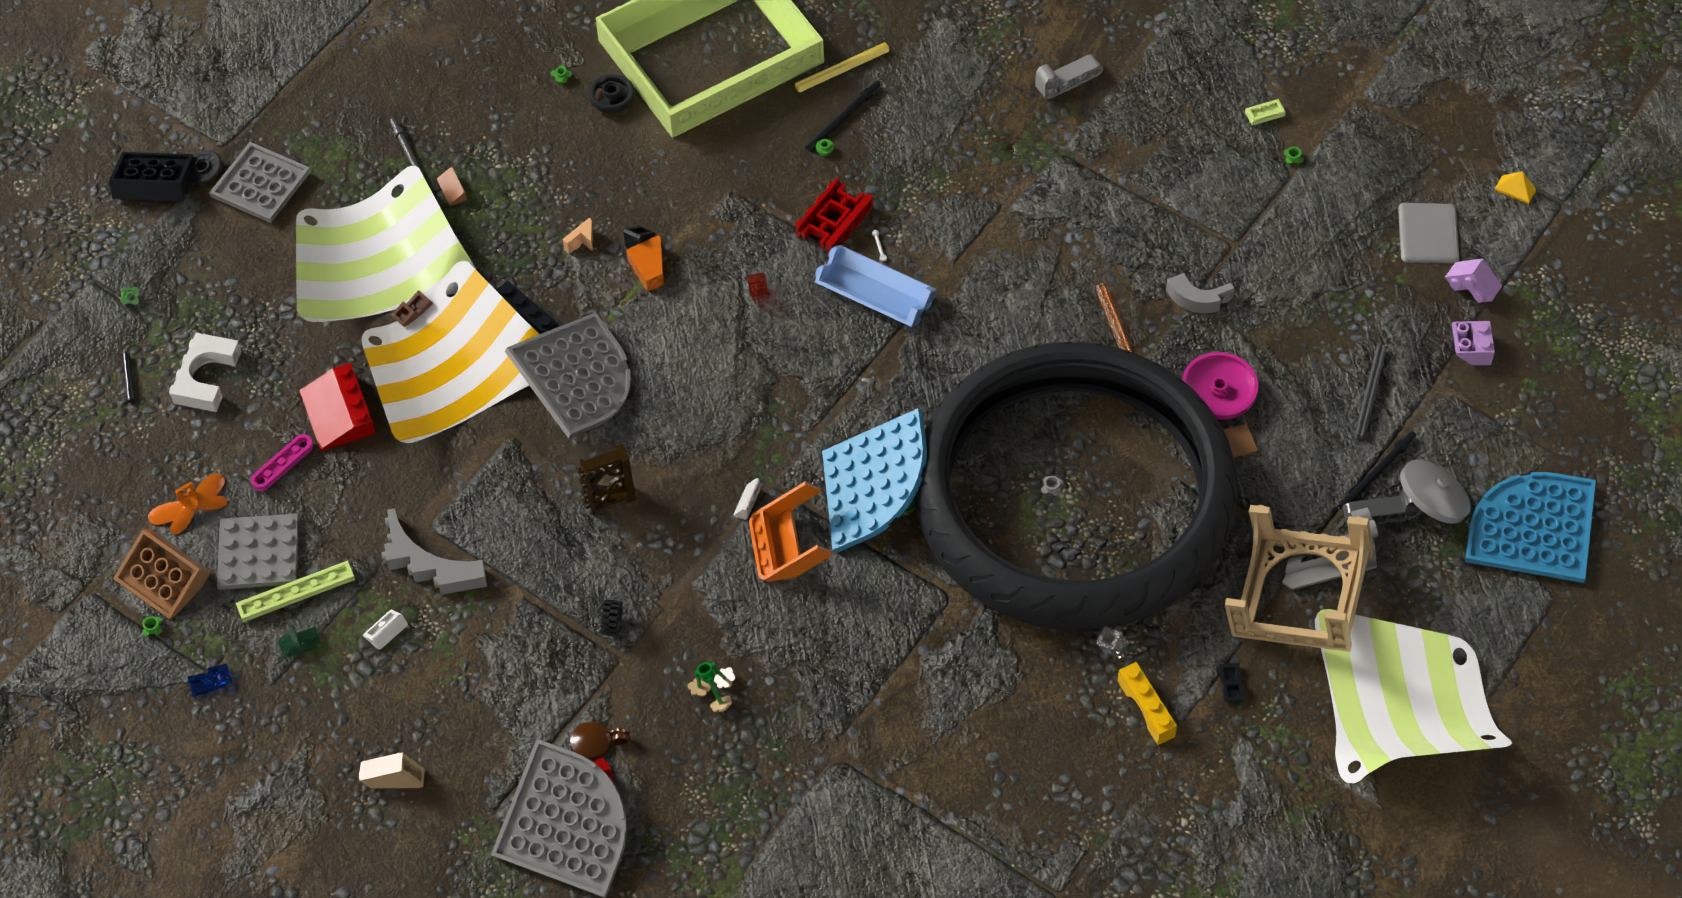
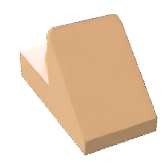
(580, 235)

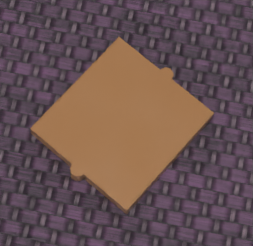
(1240, 441)

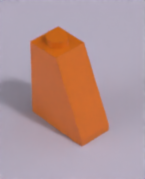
(647, 262)

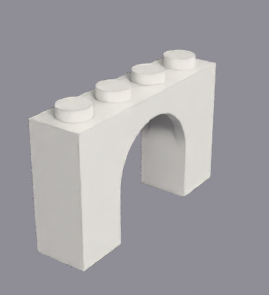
(203, 350)

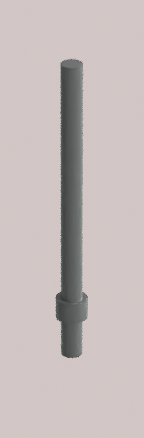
(400, 135)

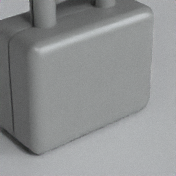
(1428, 233)

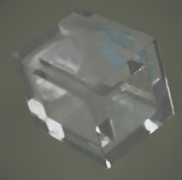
(1112, 642)

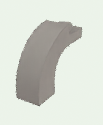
(1195, 299)

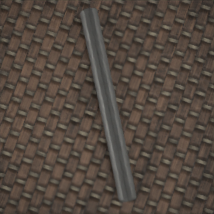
(1370, 392)

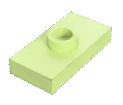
(1265, 112)

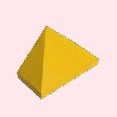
(1516, 186)

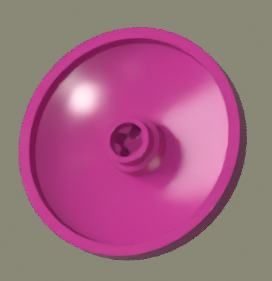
(1223, 382)

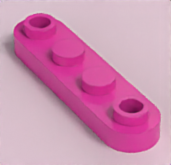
(282, 462)

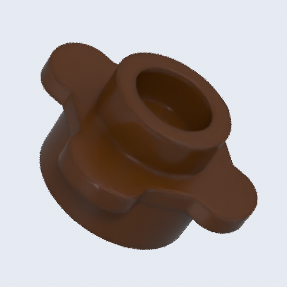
(620, 736)

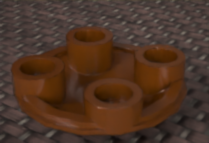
(590, 740)

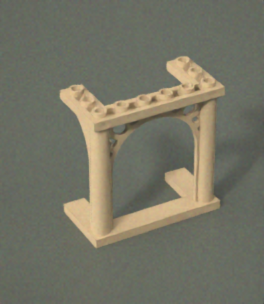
(1338, 624)

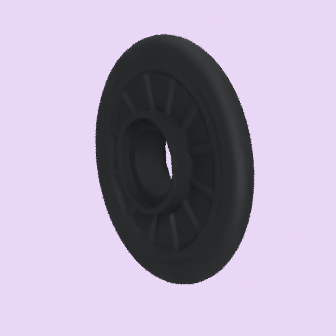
(213, 167)

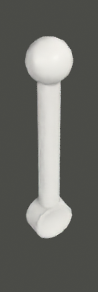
(883, 258)

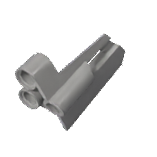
(1320, 570)

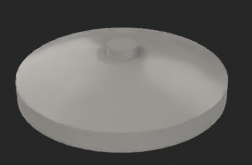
(1435, 491)

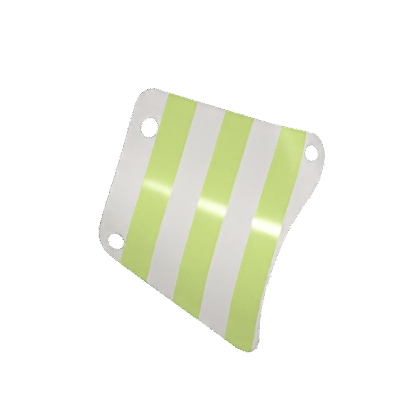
(374, 252)
(1404, 696)

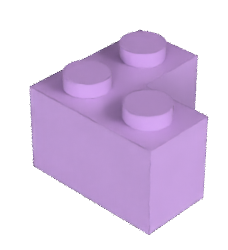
(1475, 277)

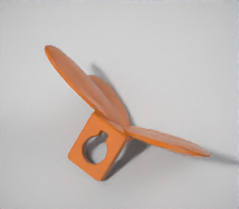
(182, 511)

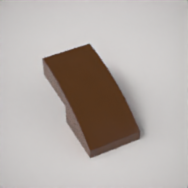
(412, 309)

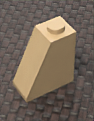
(392, 772)

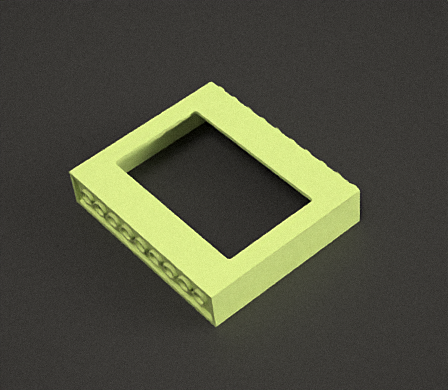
(647, 21)

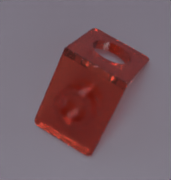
(758, 286)

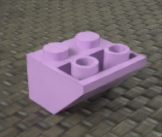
(1474, 341)

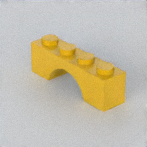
(1156, 715)

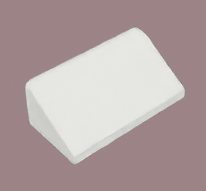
(748, 499)
(385, 629)

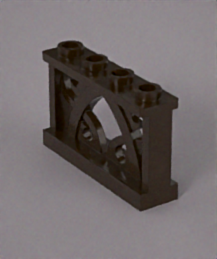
(601, 466)

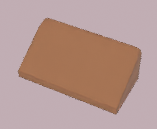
(451, 187)

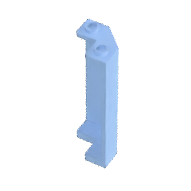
(875, 285)

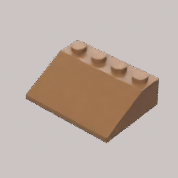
(161, 573)

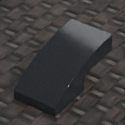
(1231, 682)

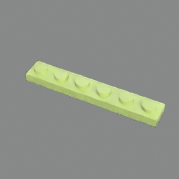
(295, 591)

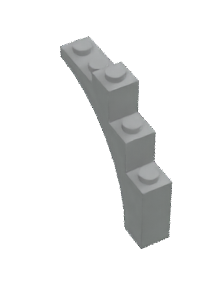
(447, 574)

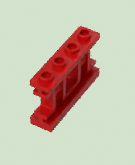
(844, 225)

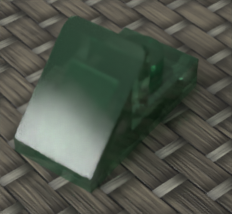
(295, 642)

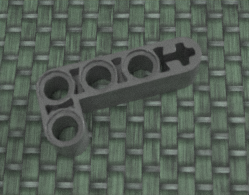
(1386, 509)

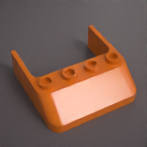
(776, 537)

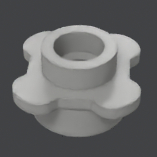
(1052, 480)

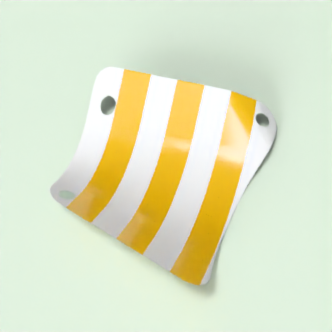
(448, 358)

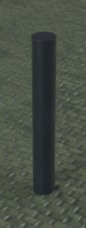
(128, 378)

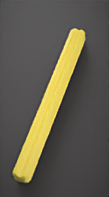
(842, 67)

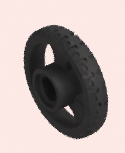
(612, 93)

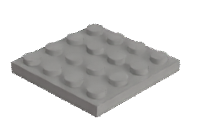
(260, 182)
(257, 551)

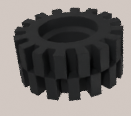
(611, 617)

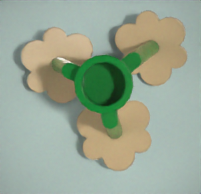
(704, 682)

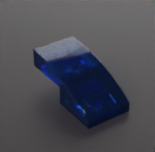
(213, 679)

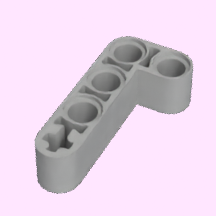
(1056, 82)

